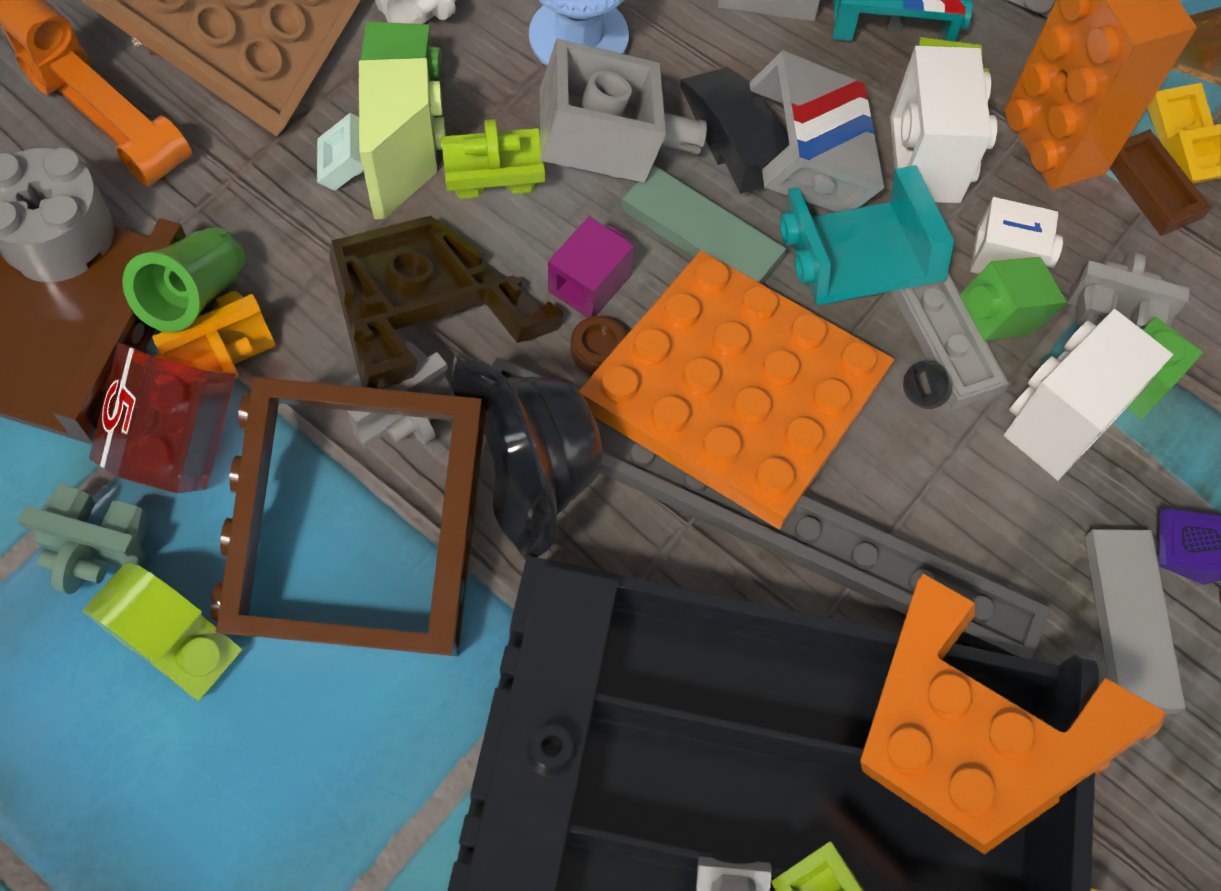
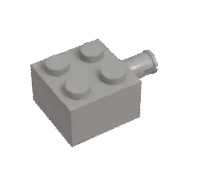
(608, 113)

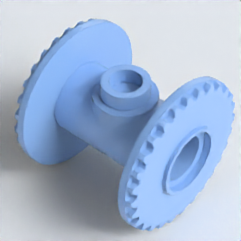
(578, 21)

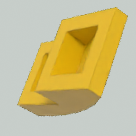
(1188, 131)

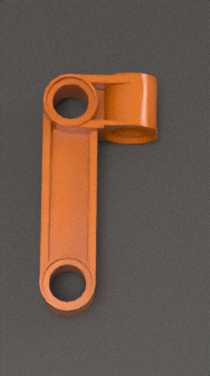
(56, 61)

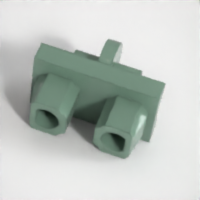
(64, 528)

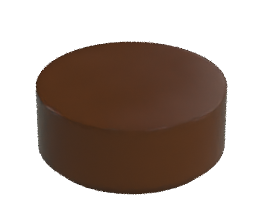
(594, 341)

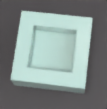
(339, 153)

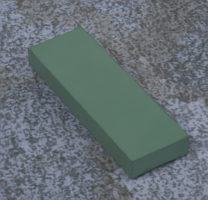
(700, 224)

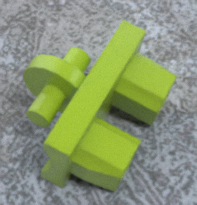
(492, 161)

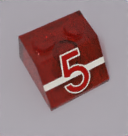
(161, 419)

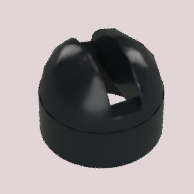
(938, 380)

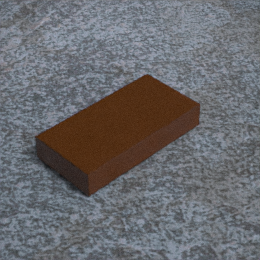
(1158, 184)

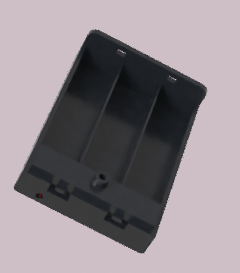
(727, 730)

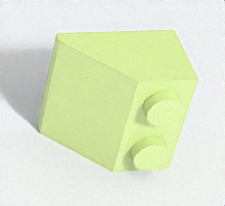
(398, 129)

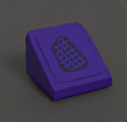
(1190, 544)

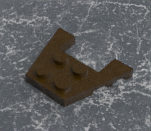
(414, 275)

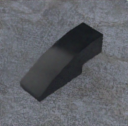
(738, 123)

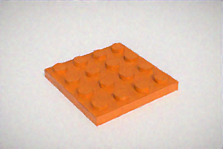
(737, 386)

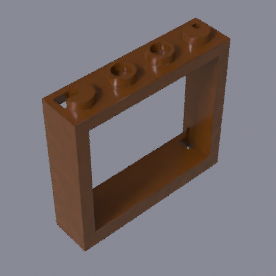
(249, 481)

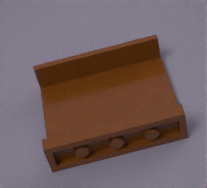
(65, 335)

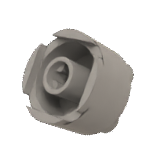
(51, 214)

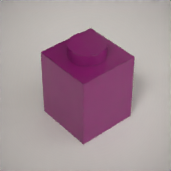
(590, 267)

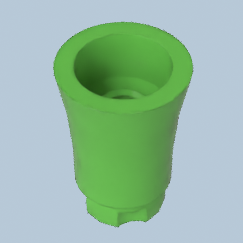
(177, 282)

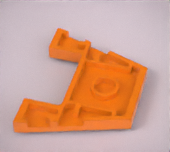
(969, 751)

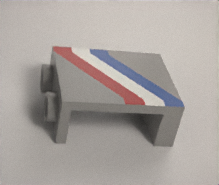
(828, 133)

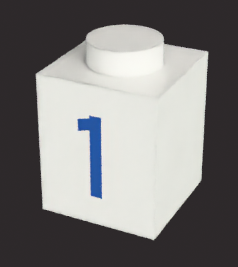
(1016, 232)

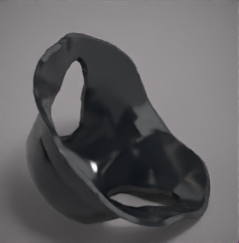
(539, 446)

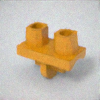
(222, 336)

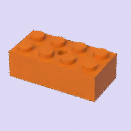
(1093, 81)

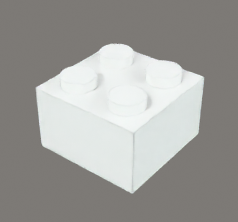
(944, 119)
(1083, 391)

